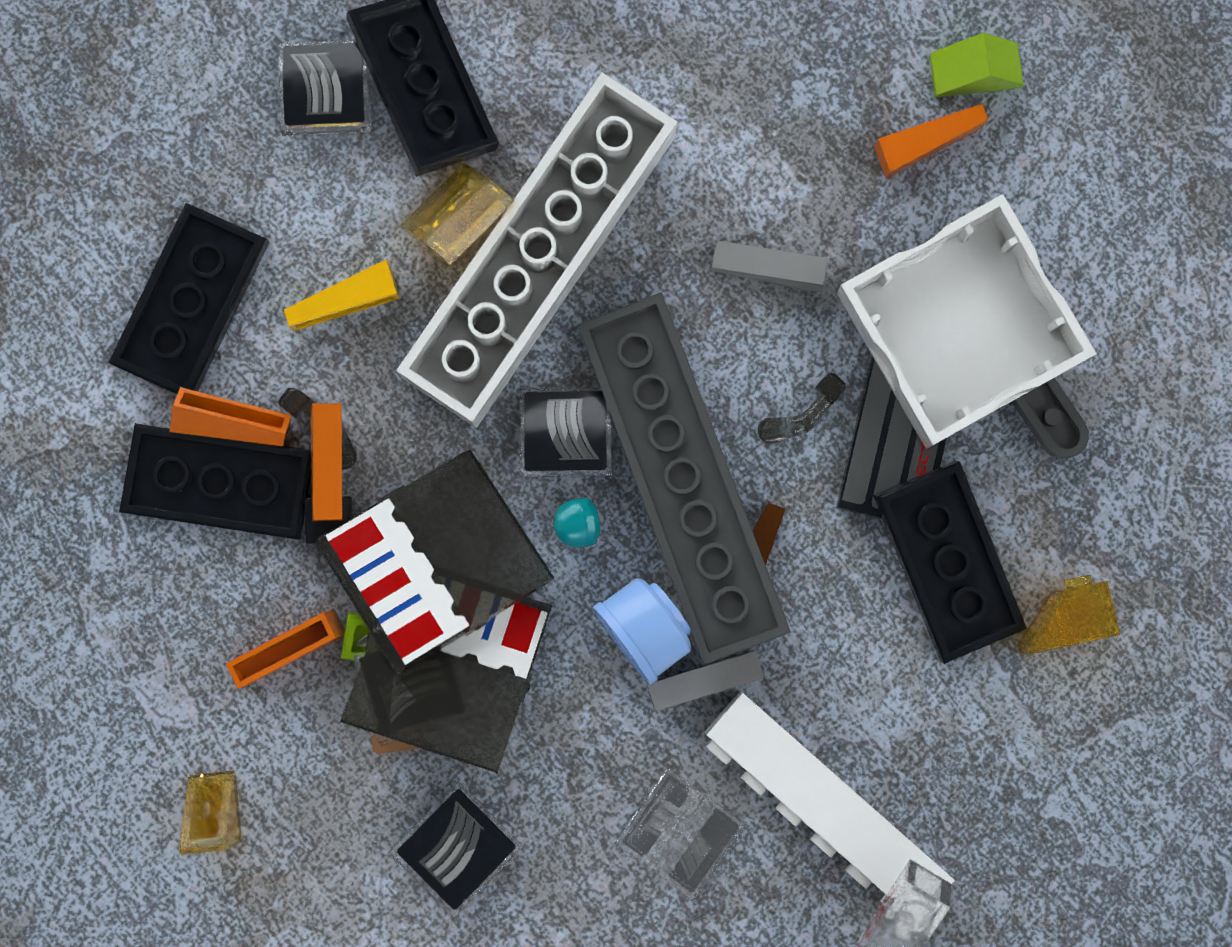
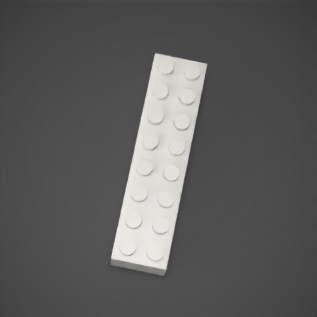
(538, 250)

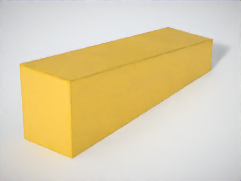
(359, 292)

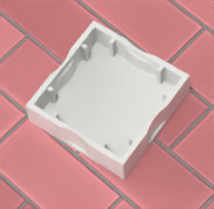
(964, 322)

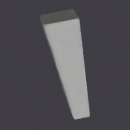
(770, 265)
(705, 680)

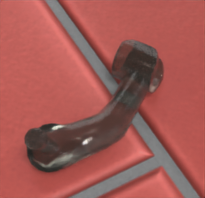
(296, 401)
(782, 428)

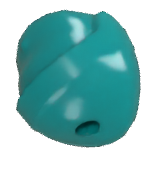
(577, 523)

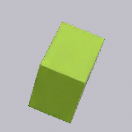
(976, 66)

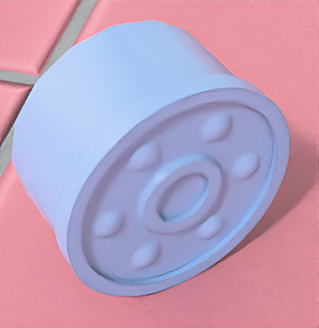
(645, 627)

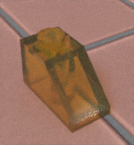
(1072, 617)

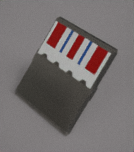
(434, 561)
(460, 696)

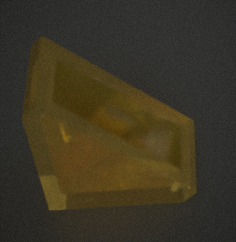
(210, 814)

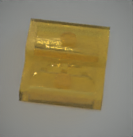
(457, 213)

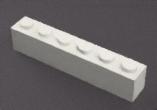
(813, 795)

